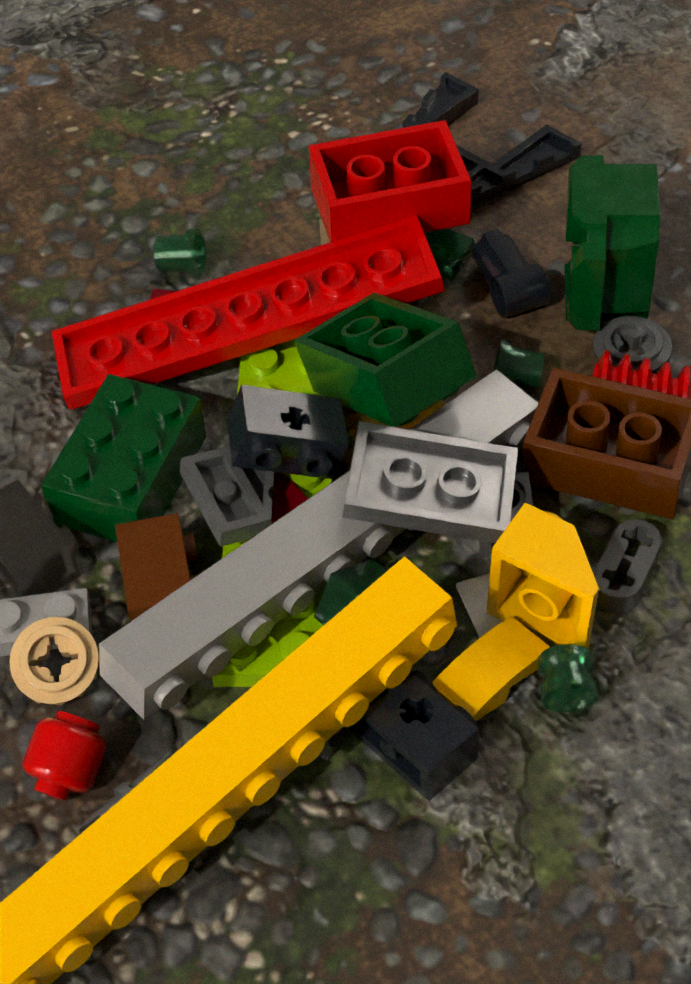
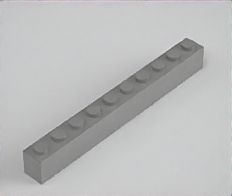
(280, 568)

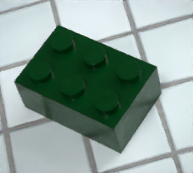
(386, 359)
(123, 457)

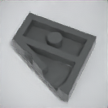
(230, 498)

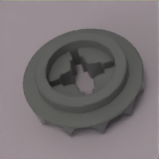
(634, 333)

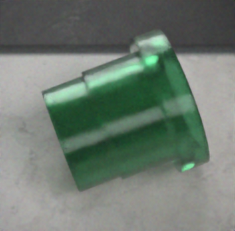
(181, 252)
(519, 364)

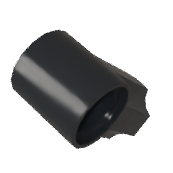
(512, 281)

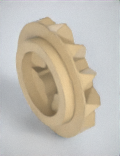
(35, 645)

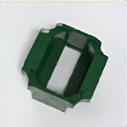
(616, 227)

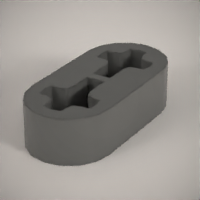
(636, 568)

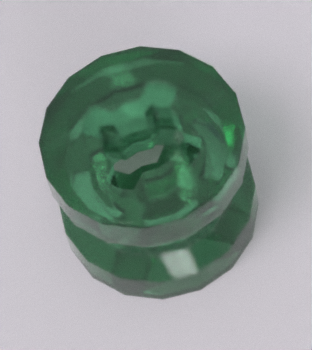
(567, 678)

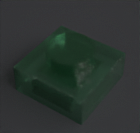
(450, 251)

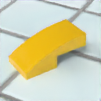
(489, 667)

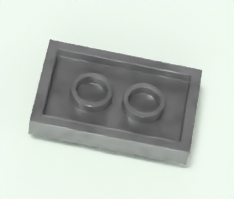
(431, 482)

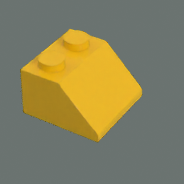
(543, 578)

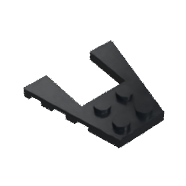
(532, 157)

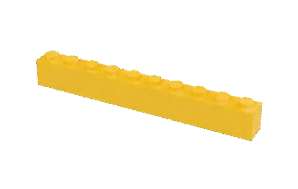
(220, 775)

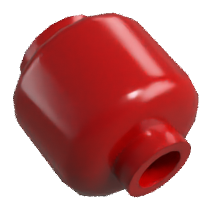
(64, 755)

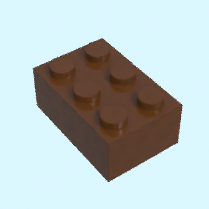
(610, 443)

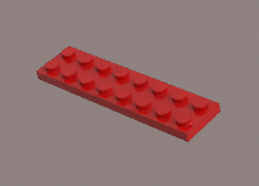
(244, 310)

